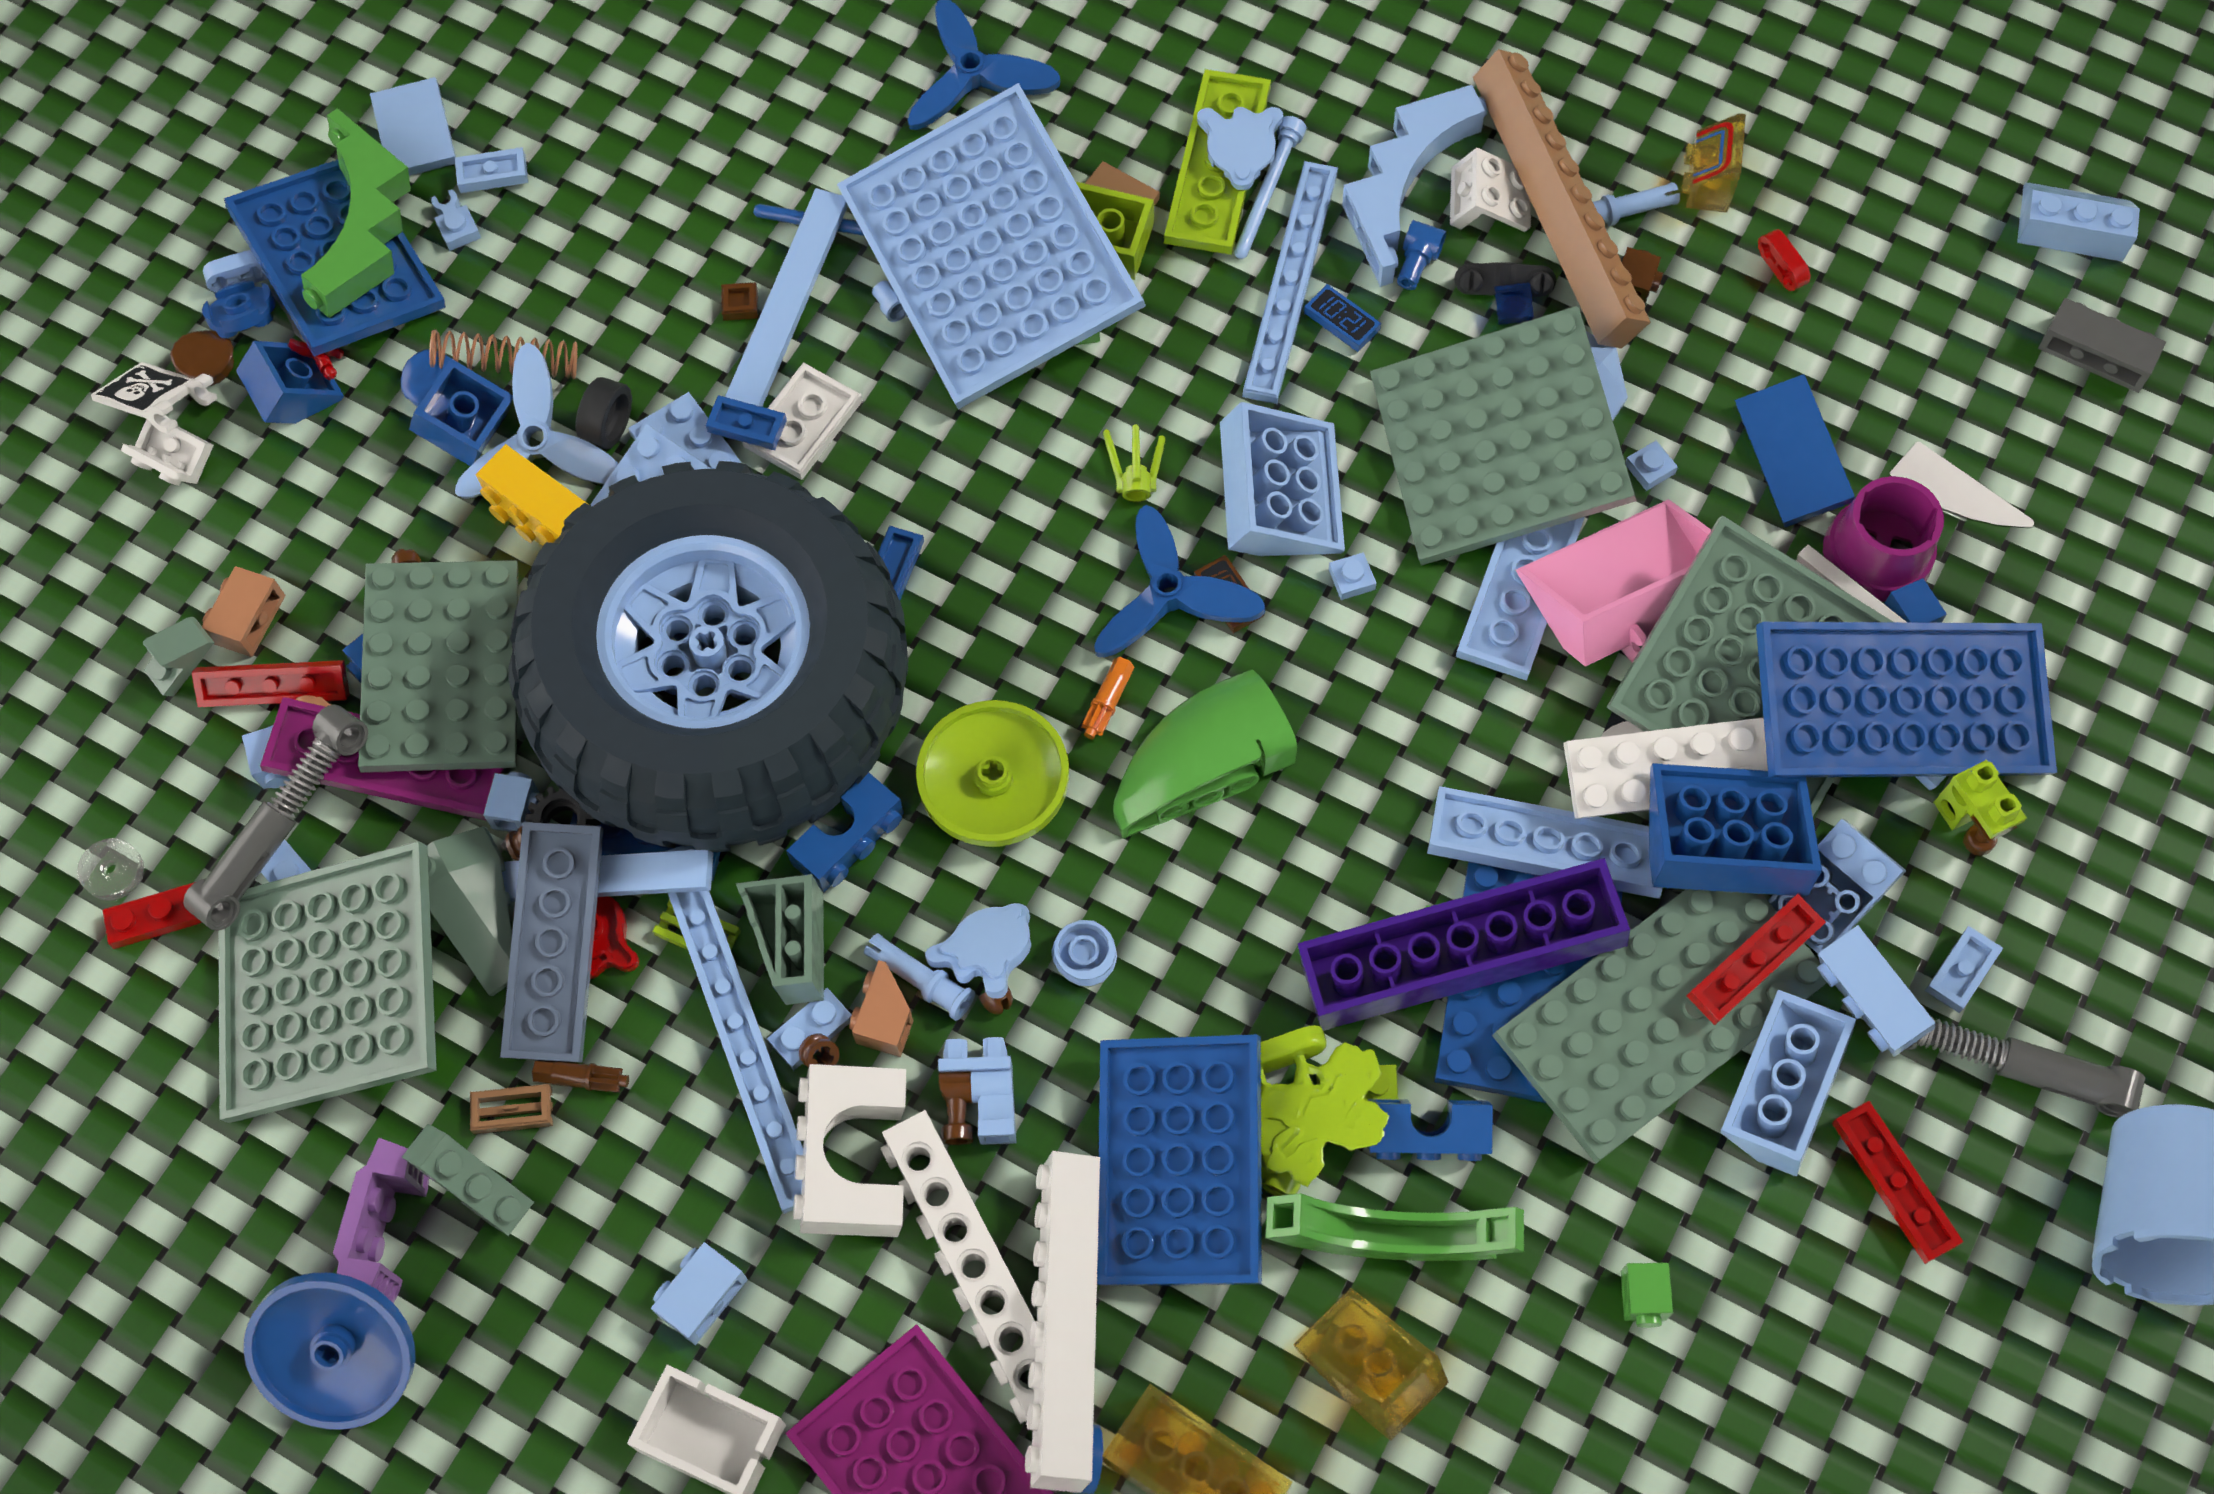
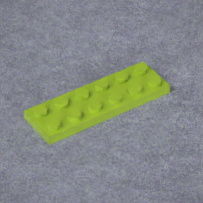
(1205, 203)

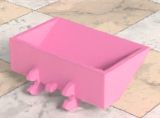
(1615, 582)

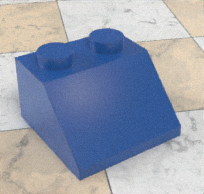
(284, 383)

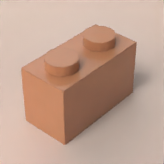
(243, 611)

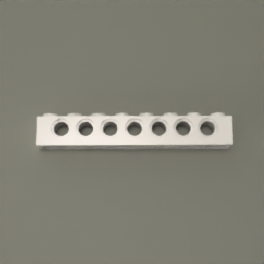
(919, 1137)

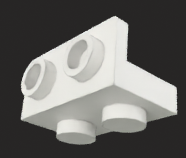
(175, 453)

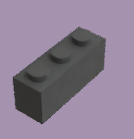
(2102, 345)

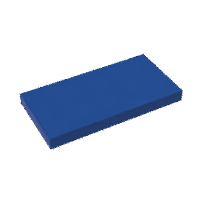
(1795, 450)

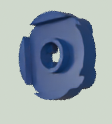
(239, 308)

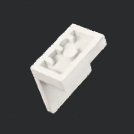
(1488, 187)

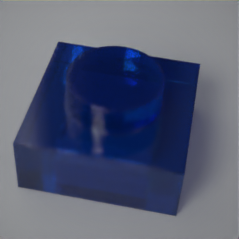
(1514, 303)

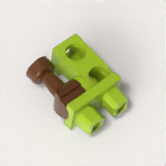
(1980, 798)

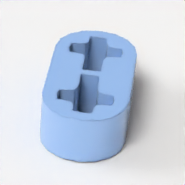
(233, 269)

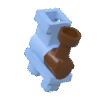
(980, 1081)

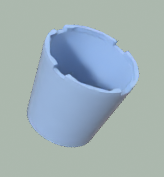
(2159, 1206)

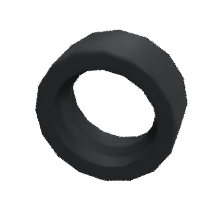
(604, 412)

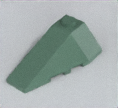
(472, 903)

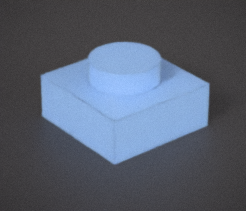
(1651, 465)
(1352, 576)

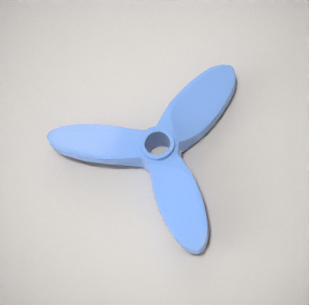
(534, 411)

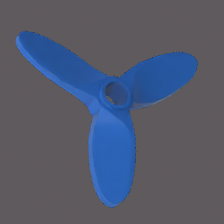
(975, 70)
(1196, 595)

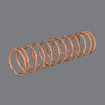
(435, 338)

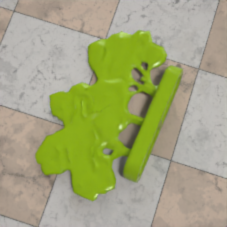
(1305, 1116)

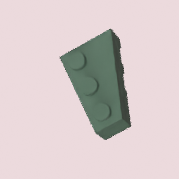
(789, 934)

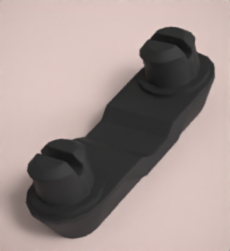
(1483, 277)

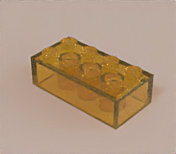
(1176, 1452)

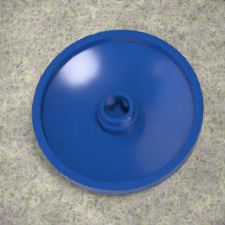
(329, 1351)

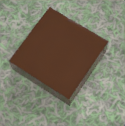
(740, 301)

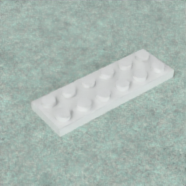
(1614, 771)

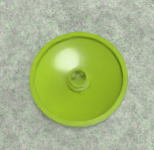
(992, 773)

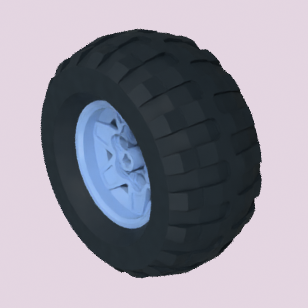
(664, 564)

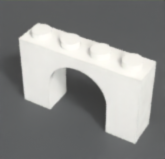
(828, 1200)

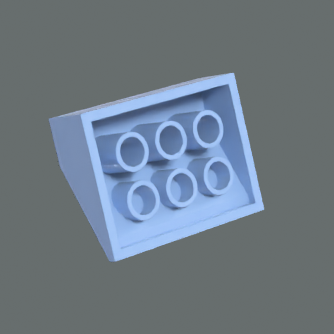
(1280, 483)

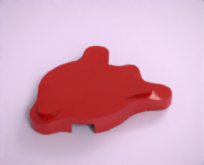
(610, 942)

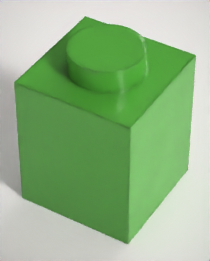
(1646, 1293)

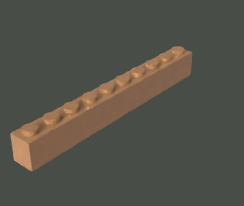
(1561, 200)

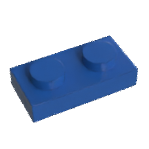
(746, 422)

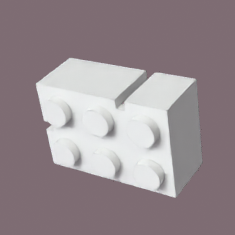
(706, 1437)

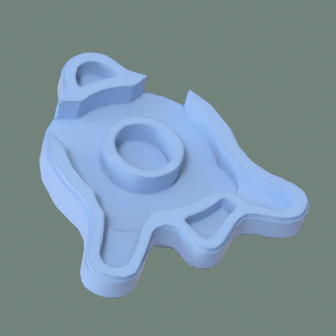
(1242, 143)
(986, 946)

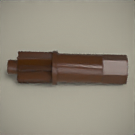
(579, 1075)

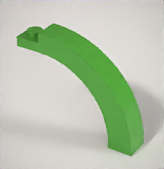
(1391, 1234)

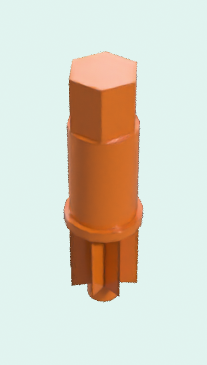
(1104, 703)

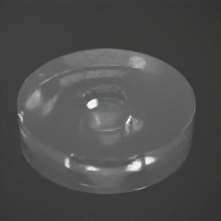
(99, 858)

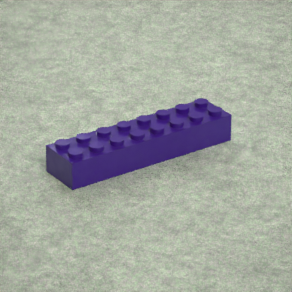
(1464, 944)

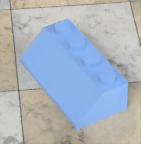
(1788, 1081)

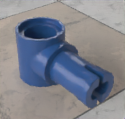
(1420, 246)

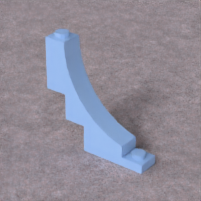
(1421, 133)

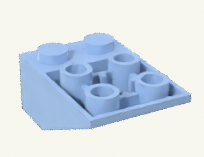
(1850, 882)

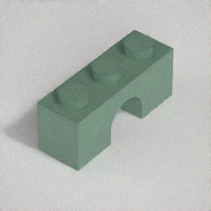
(468, 1179)

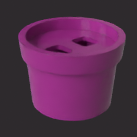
(1889, 510)

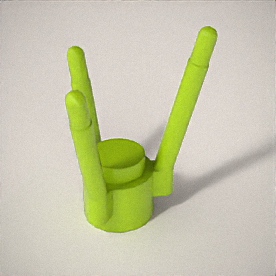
(1135, 482)

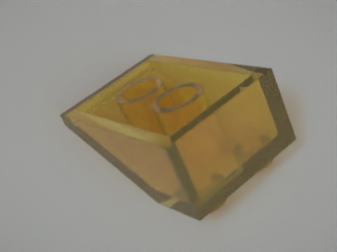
(1373, 1363)

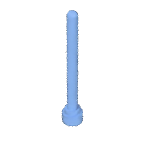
(1289, 135)

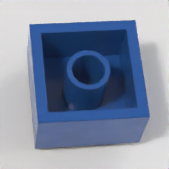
(461, 412)

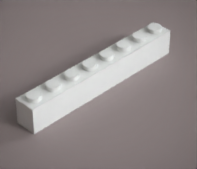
(1064, 1324)

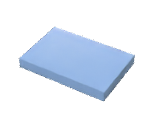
(414, 125)

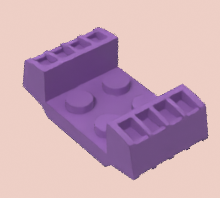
(367, 1211)

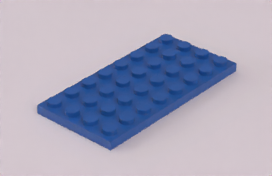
(1904, 698)

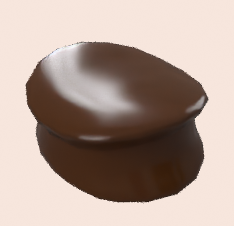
(203, 354)

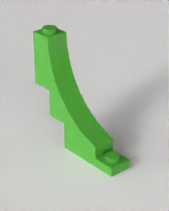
(358, 255)

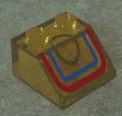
(1714, 164)

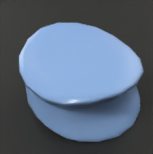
(1084, 953)

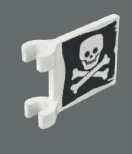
(152, 392)

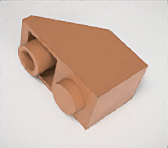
(884, 1016)

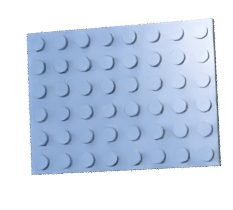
(990, 246)

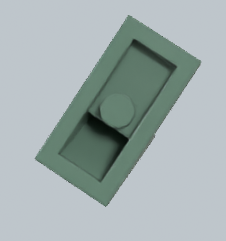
(176, 654)

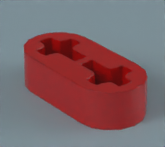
(1784, 260)

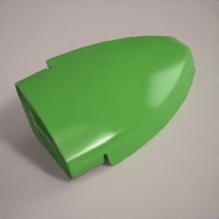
(1205, 753)

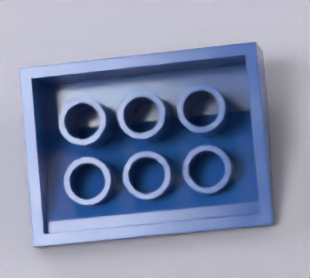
(1731, 831)

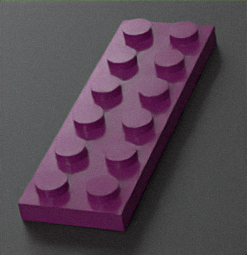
(450, 791)

